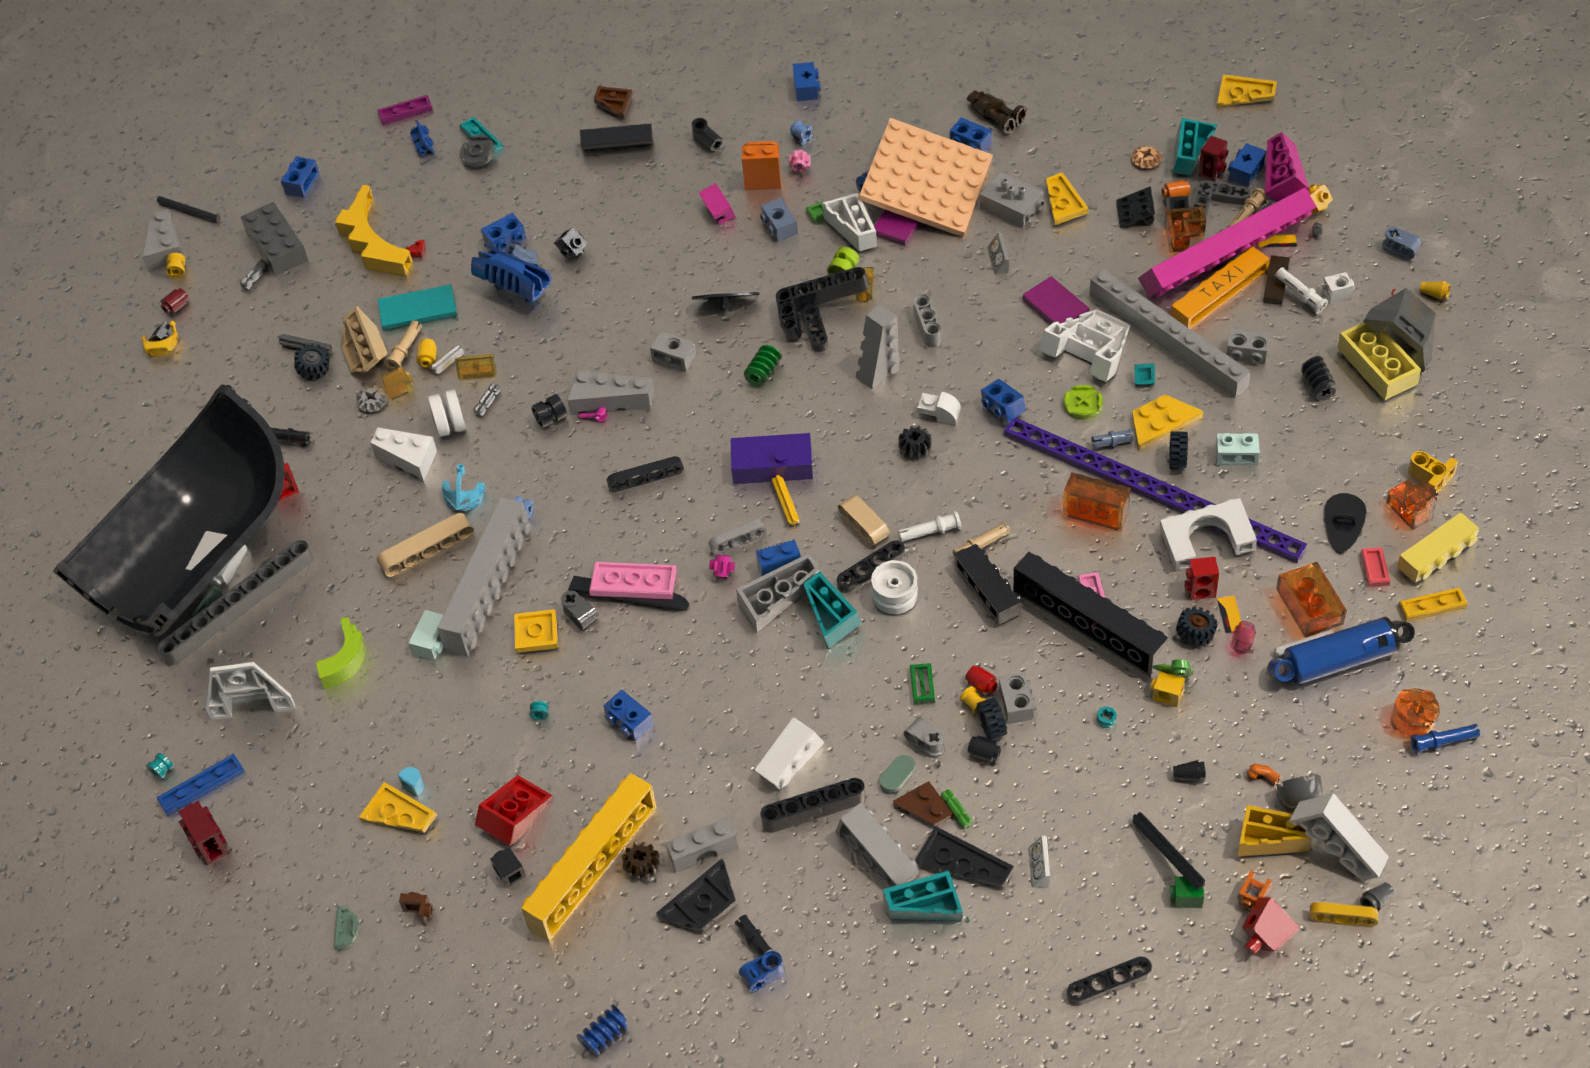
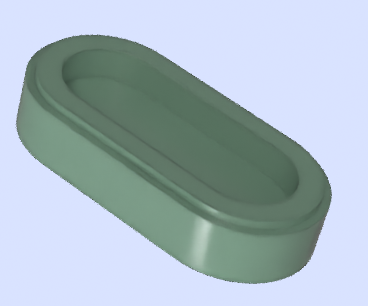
(897, 774)

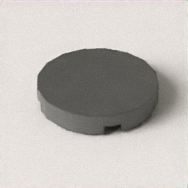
(477, 151)

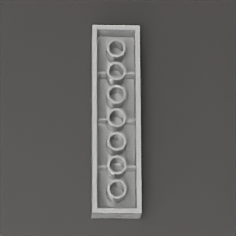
(484, 577)

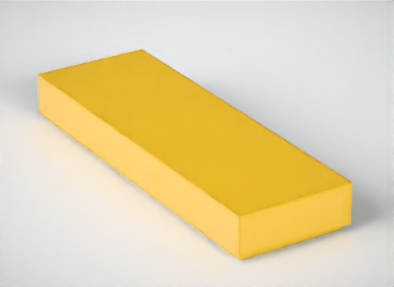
(1433, 604)

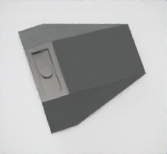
(1408, 319)

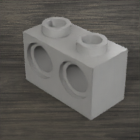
(1247, 345)
(1012, 698)

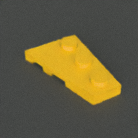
(1064, 199)

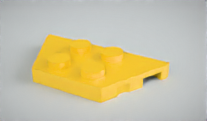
(1161, 417)

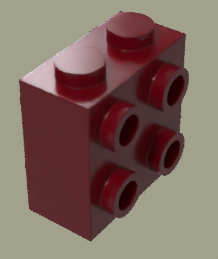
(202, 832)

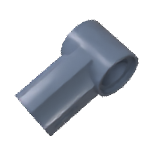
(526, 255)

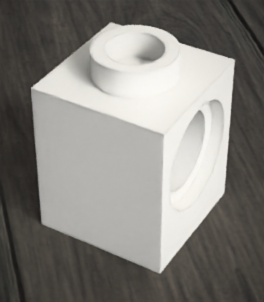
(1338, 287)

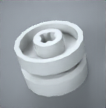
(446, 413)
(894, 587)

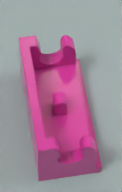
(717, 203)

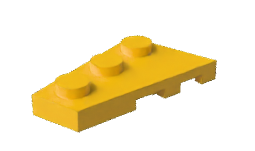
(1245, 90)
(397, 810)

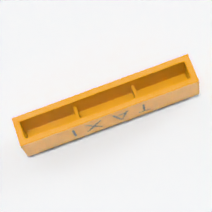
(1220, 287)

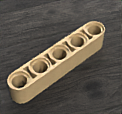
(425, 545)

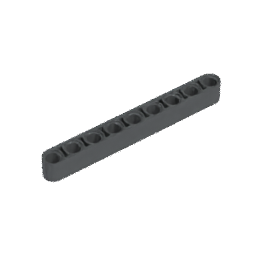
(235, 602)

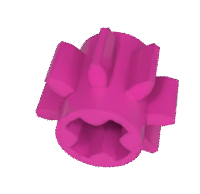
(722, 565)

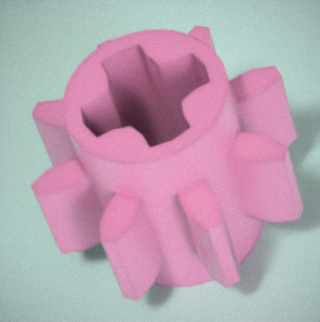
(799, 160)

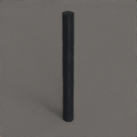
(189, 209)

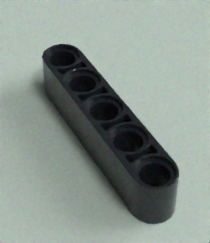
(805, 813)

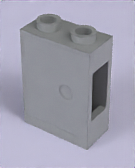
(1012, 199)

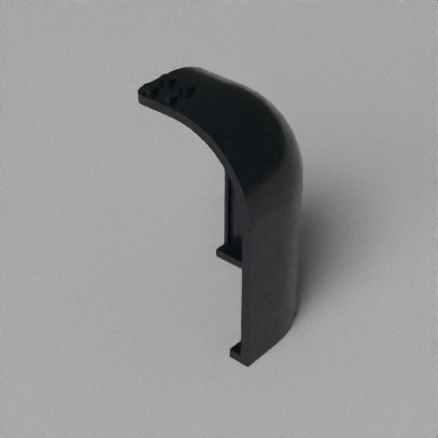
(214, 479)

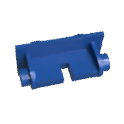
(422, 141)

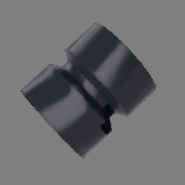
(550, 410)

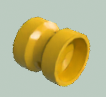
(175, 265)

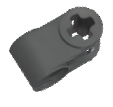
(578, 609)

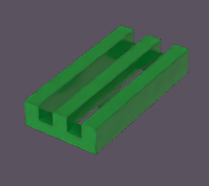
(923, 698)

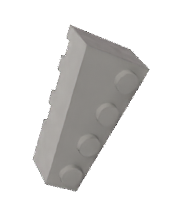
(609, 391)

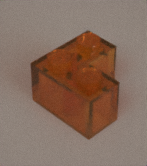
(1183, 224)
(1413, 502)

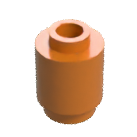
(1176, 188)

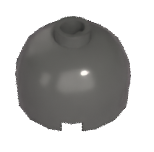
(1298, 790)

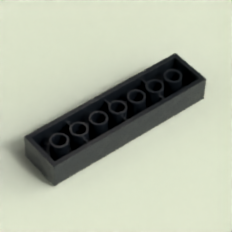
(1080, 606)

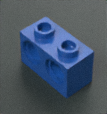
(971, 134)
(300, 176)
(503, 232)
(1003, 400)

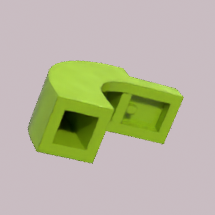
(347, 661)

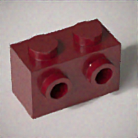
(1213, 158)

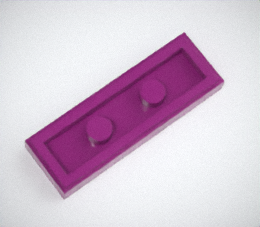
(405, 110)

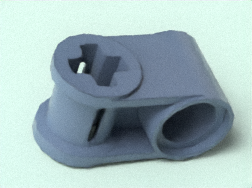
(1402, 244)

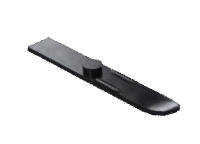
(582, 585)

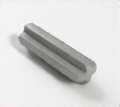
(447, 359)

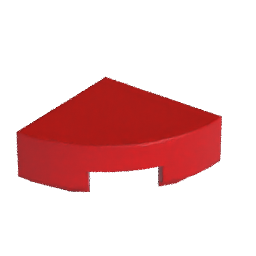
(417, 249)

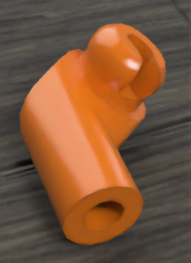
(1264, 770)

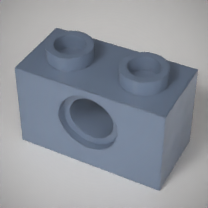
(778, 219)

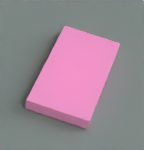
(633, 580)

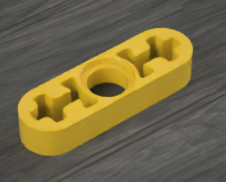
(1343, 914)

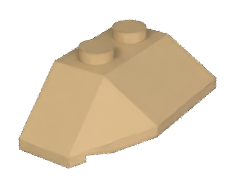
(361, 342)

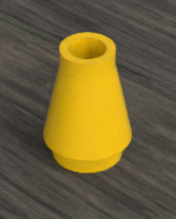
(1436, 289)

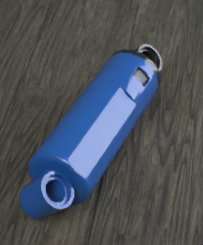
(1341, 650)

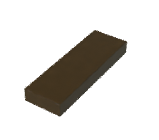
(1274, 287)

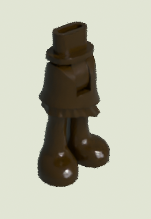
(992, 108)

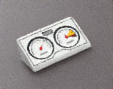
(1039, 863)

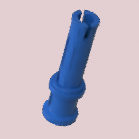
(1435, 739)

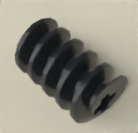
(1319, 378)

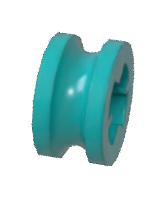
(539, 710)
(1103, 722)

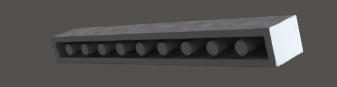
(1170, 333)

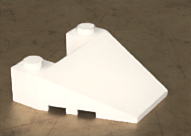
(1092, 337)

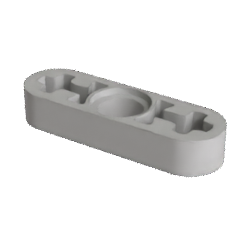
(747, 532)

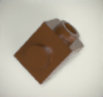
(417, 903)

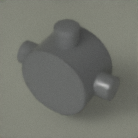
(1317, 229)

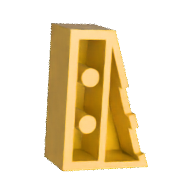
(1270, 833)

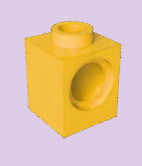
(1167, 688)

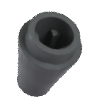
(1377, 896)

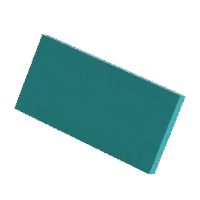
(417, 306)

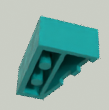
(1189, 142)
(832, 610)
(924, 899)

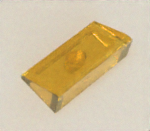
(476, 367)

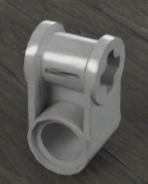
(925, 737)

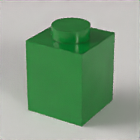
(1185, 894)

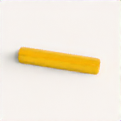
(785, 500)

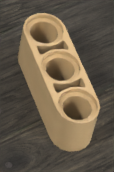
(863, 520)

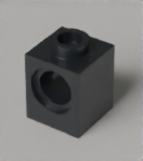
(507, 867)

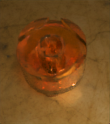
(1415, 712)

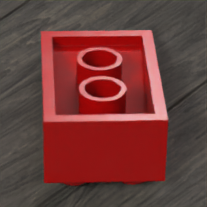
(512, 809)

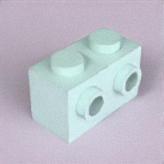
(1237, 449)

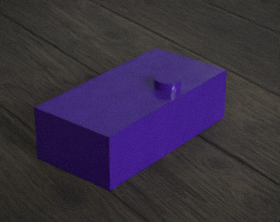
(764, 457)

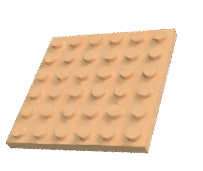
(925, 177)

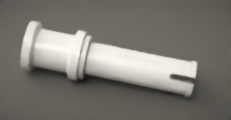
(1307, 295)
(939, 525)

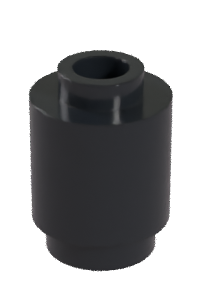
(984, 748)

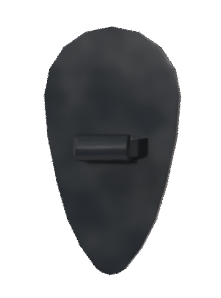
(724, 297)
(1344, 520)

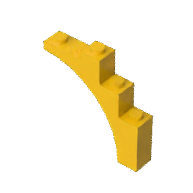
(376, 252)

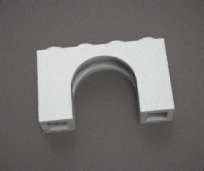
(1228, 516)

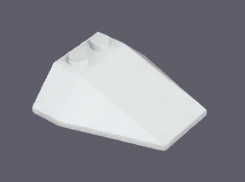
(242, 683)

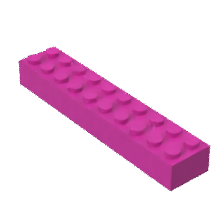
(1227, 243)

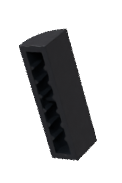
(616, 136)

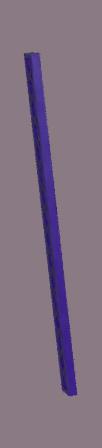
(1136, 477)

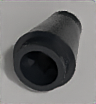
(1190, 771)

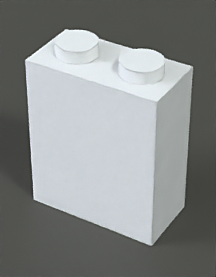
(207, 543)

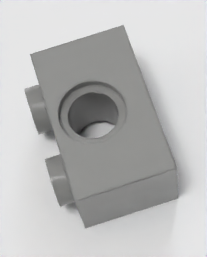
(673, 351)

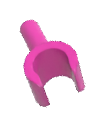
(598, 416)

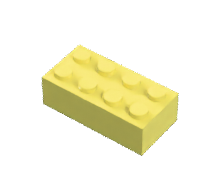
(1379, 360)

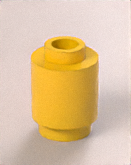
(426, 353)

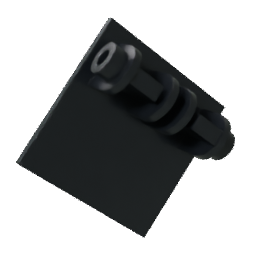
(1136, 207)

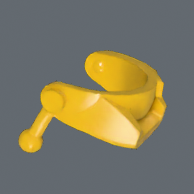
(161, 347)

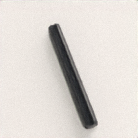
(1169, 851)

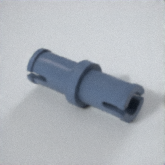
(1112, 438)

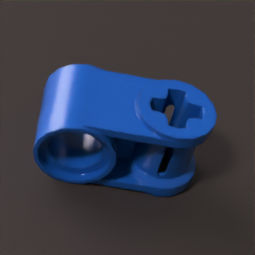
(761, 972)

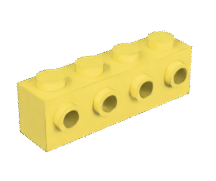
(1438, 548)

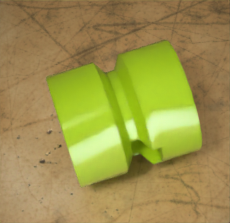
(843, 260)

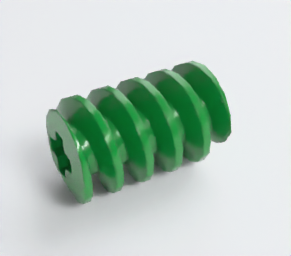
(762, 365)

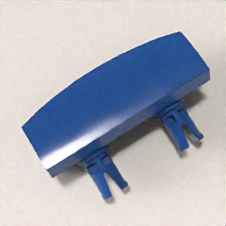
(511, 273)

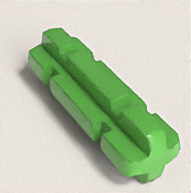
(956, 808)

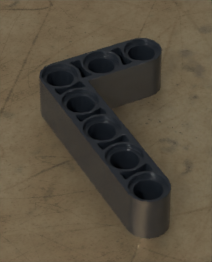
(816, 292)

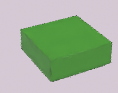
(815, 212)

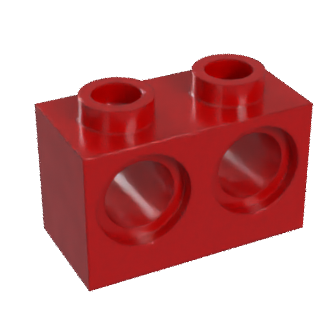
(1202, 578)

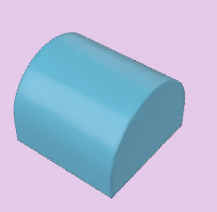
(411, 780)

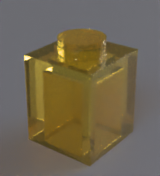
(397, 382)

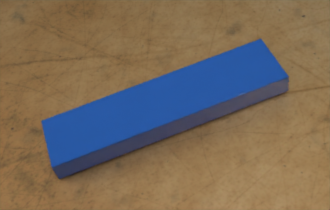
(200, 784)

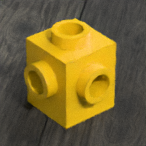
(1320, 196)

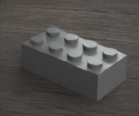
(274, 238)

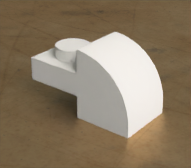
(944, 407)

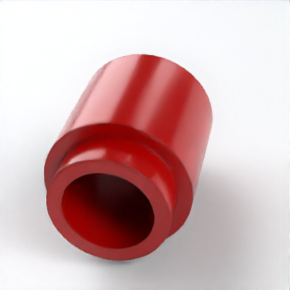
(981, 680)

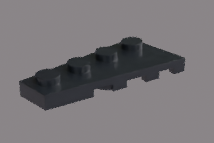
(963, 860)

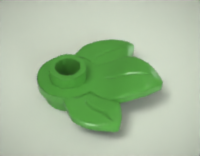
(1179, 668)

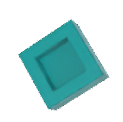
(1144, 373)

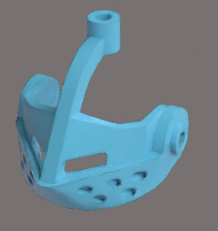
(475, 495)

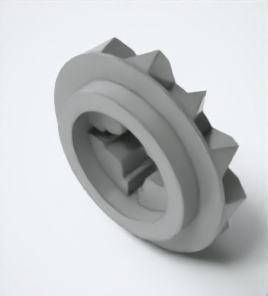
(371, 405)

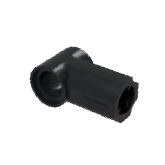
(703, 133)

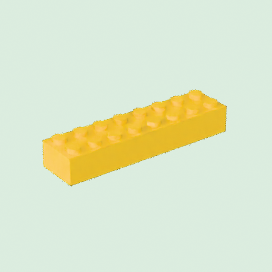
(588, 857)

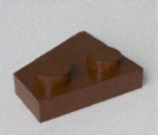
(613, 99)
(925, 805)

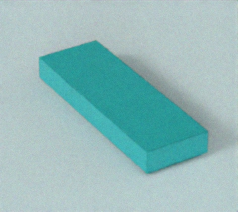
(473, 127)

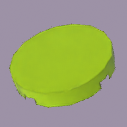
(1083, 402)

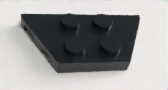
(701, 901)

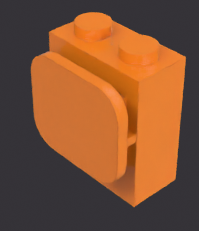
(761, 165)

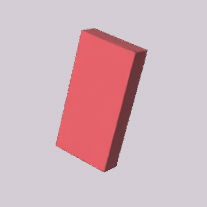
(1375, 567)

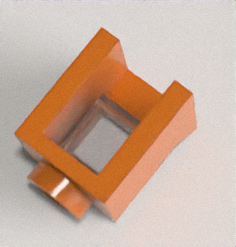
(1253, 890)

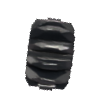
(915, 442)

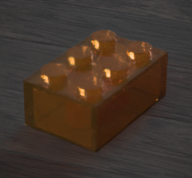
(1096, 501)
(1311, 599)

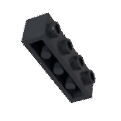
(988, 583)

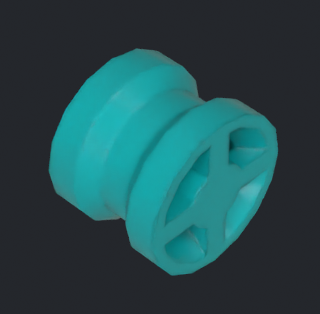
(159, 766)

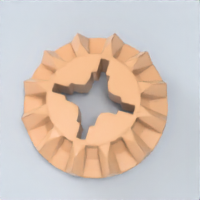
(1149, 161)

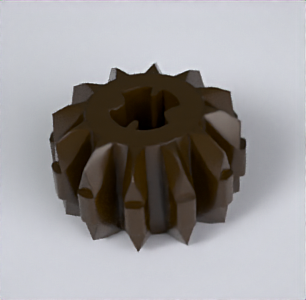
(633, 864)

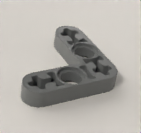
(1212, 193)

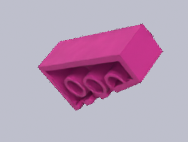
(1283, 168)

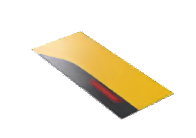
(1279, 241)
(1229, 612)

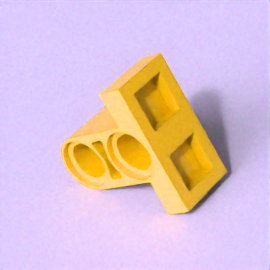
(1431, 470)

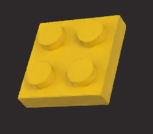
(536, 631)

